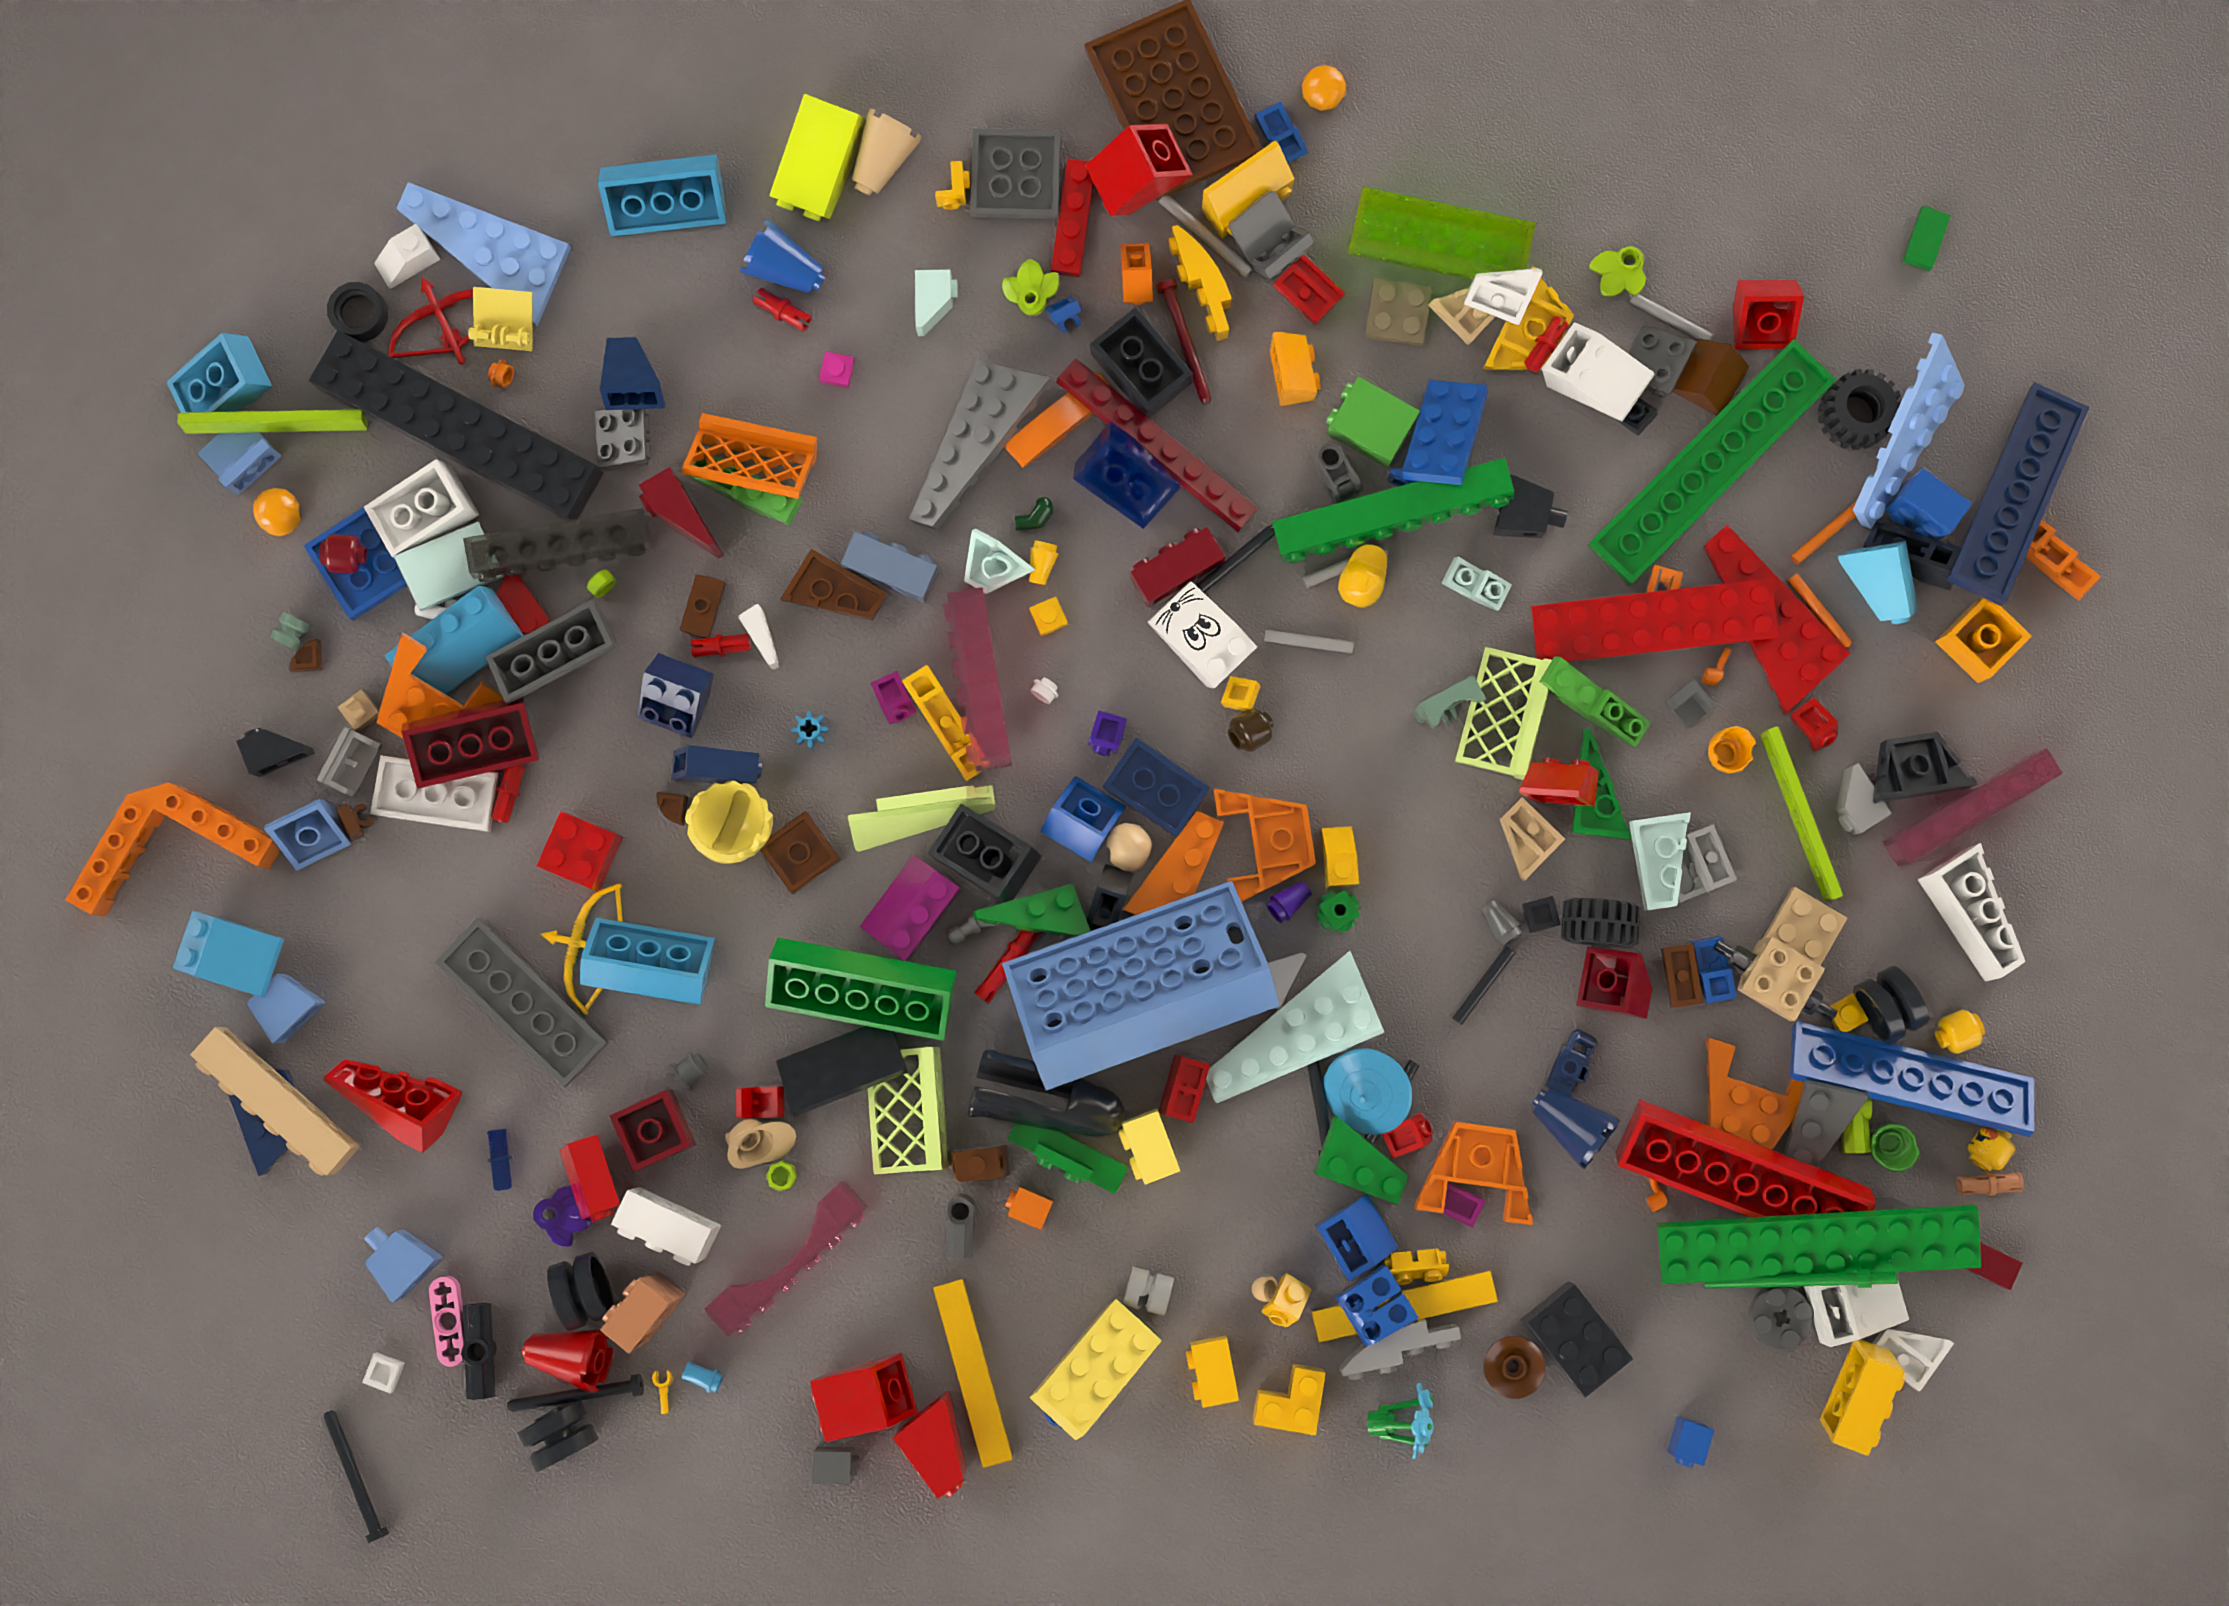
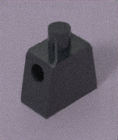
(1528, 511)

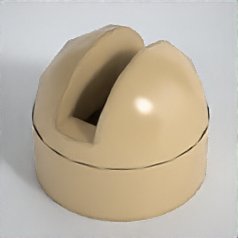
(1264, 1288)

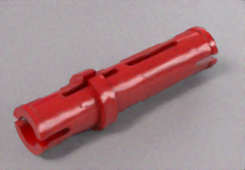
(997, 976)

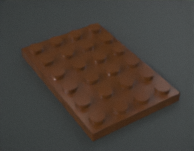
(1172, 76)

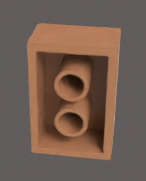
(642, 1312)

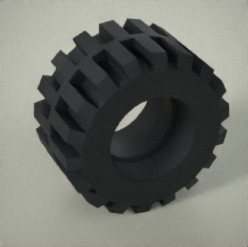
(1842, 425)
(1600, 922)

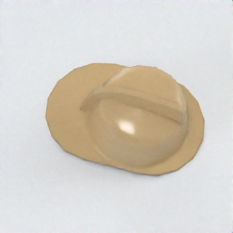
(758, 1143)

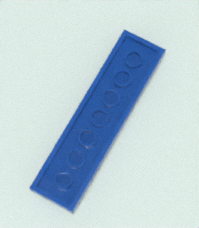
(1914, 1078)

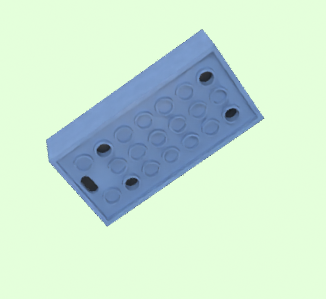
(1140, 985)

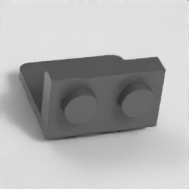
(1268, 235)

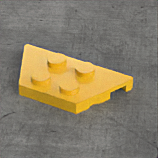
(1518, 340)

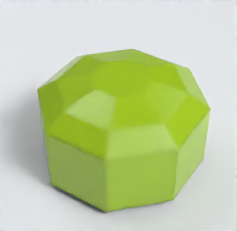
(601, 583)
(781, 1176)

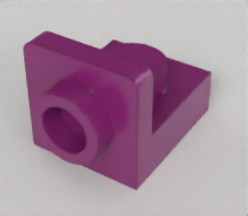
(893, 698)

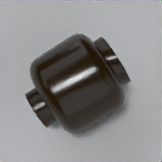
(1250, 730)

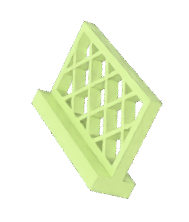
(1530, 722)
(932, 1115)

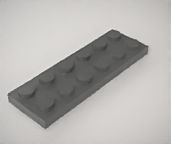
(522, 1002)

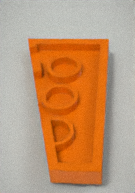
(1180, 867)

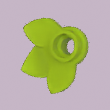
(1618, 275)
(1031, 283)

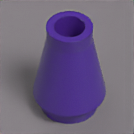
(1287, 902)

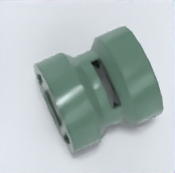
(290, 630)

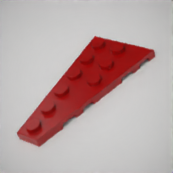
(1804, 646)

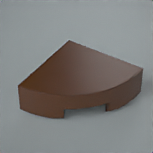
(307, 657)
(673, 806)

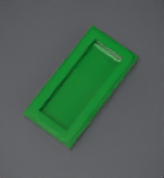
(1926, 238)

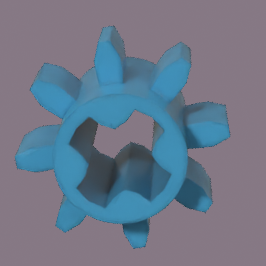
(804, 725)

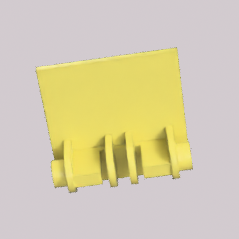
(502, 319)

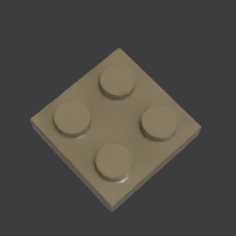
(1398, 312)

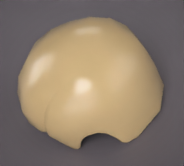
(1128, 846)

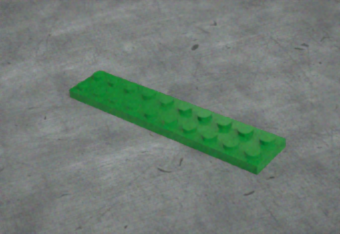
(1711, 462)
(1820, 1244)

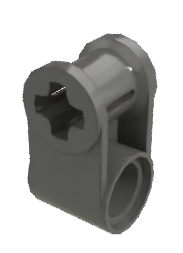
(1337, 474)

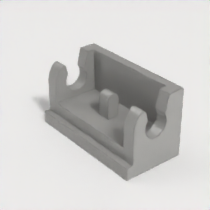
(349, 762)

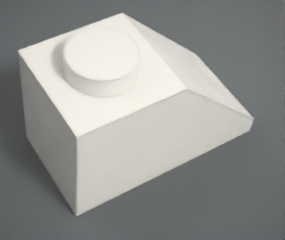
(405, 256)

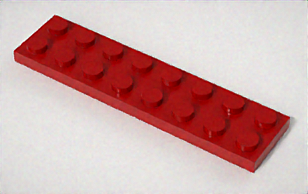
(1655, 621)

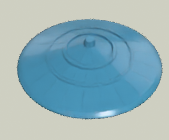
(1368, 1091)

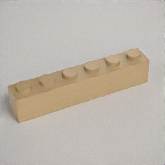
(275, 1101)

